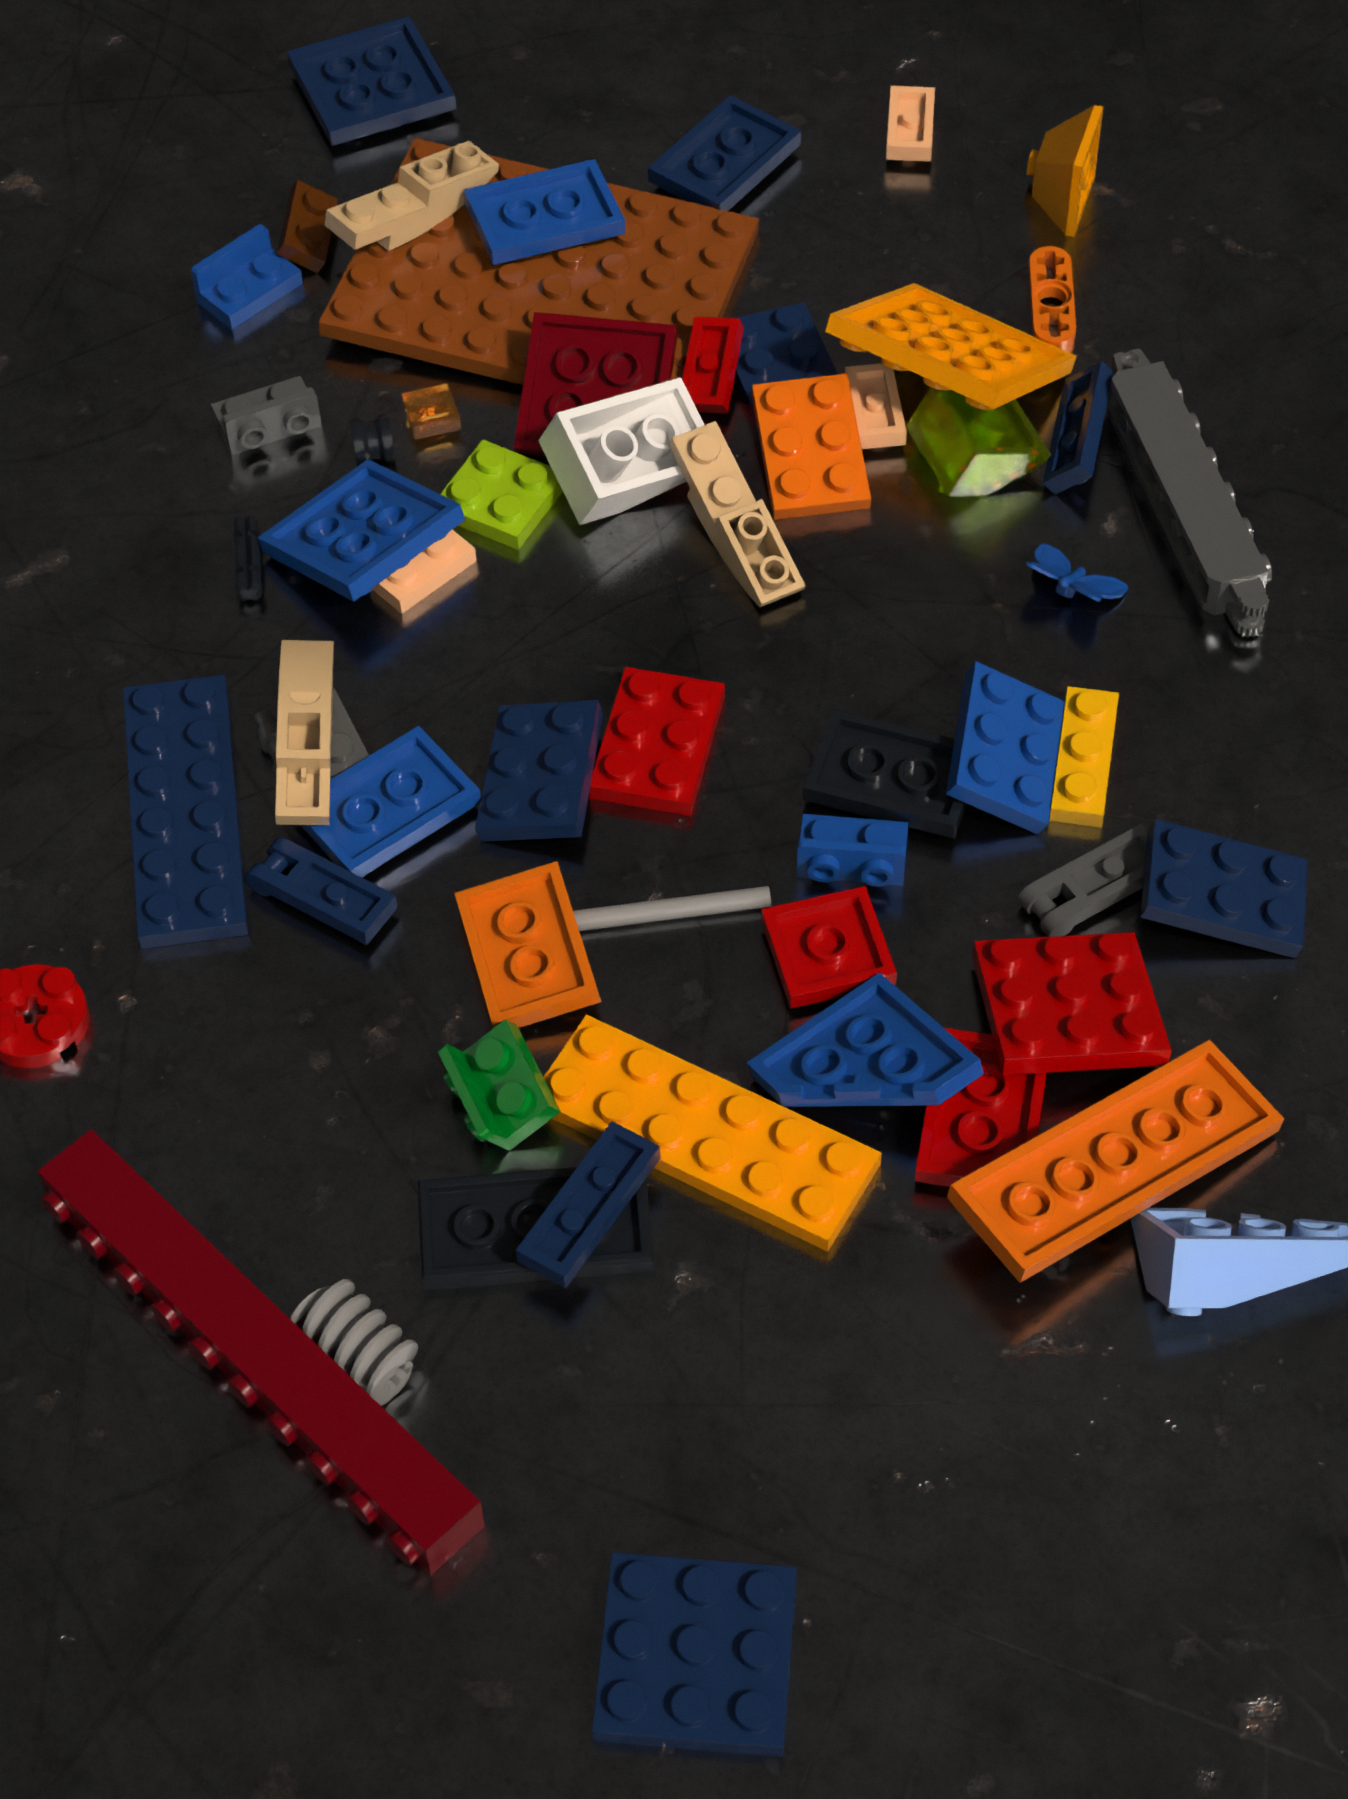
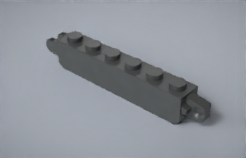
(1188, 492)

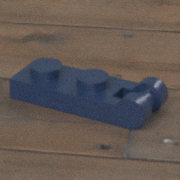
(322, 890)

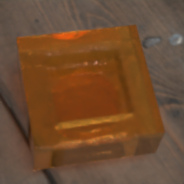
(431, 411)

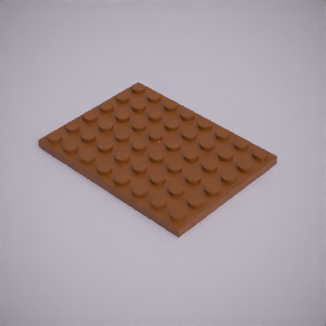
(457, 310)

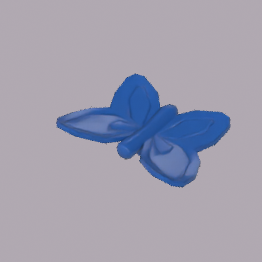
(1056, 566)

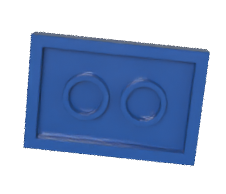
(544, 211)
(1006, 748)
(392, 802)

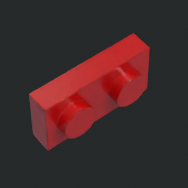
(712, 362)

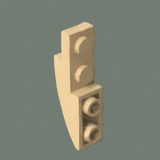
(421, 198)
(733, 518)
(304, 733)

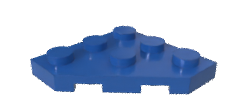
(867, 1052)

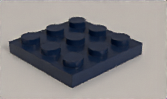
(371, 80)
(695, 1654)

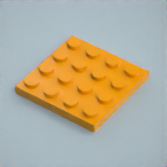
(950, 345)

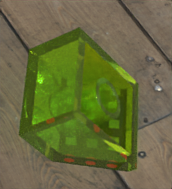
(974, 447)

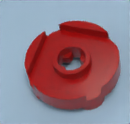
(65, 1021)

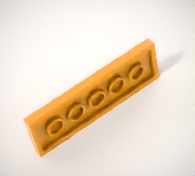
(713, 1132)

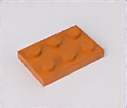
(811, 446)
(527, 947)

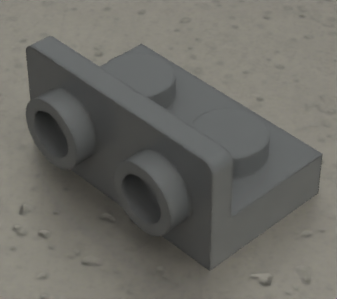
(267, 415)

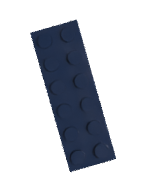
(184, 812)

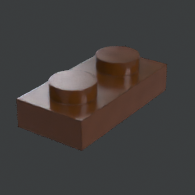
(303, 233)

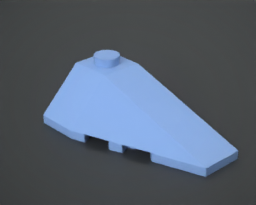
(1217, 1264)

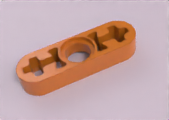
(1059, 287)

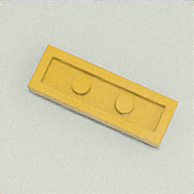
(1084, 757)

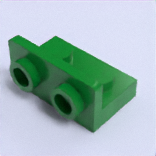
(499, 1086)

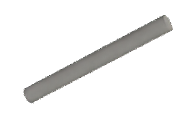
(673, 908)

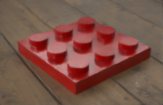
(1070, 1003)

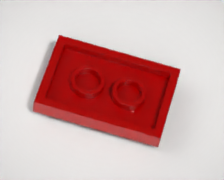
(657, 741)
(979, 1120)

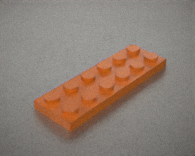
(1114, 1160)

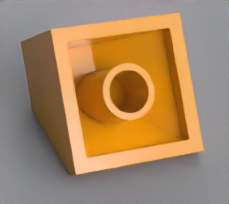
(1066, 168)

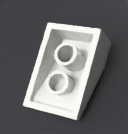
(619, 448)

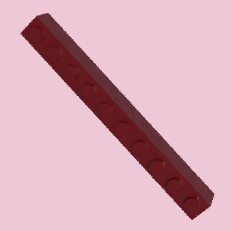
(262, 1353)

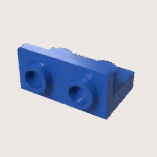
(243, 278)
(852, 850)

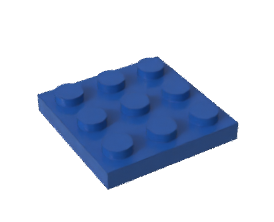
(361, 529)

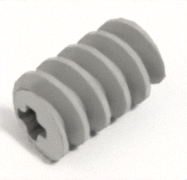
(356, 1340)

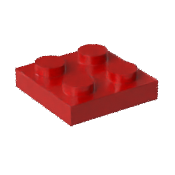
(826, 945)

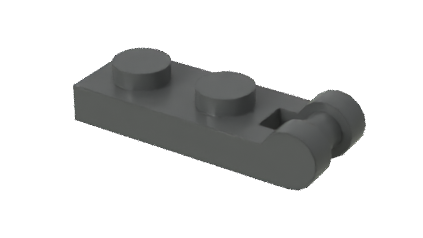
(1088, 883)

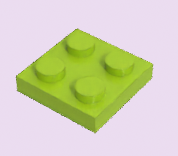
(503, 493)

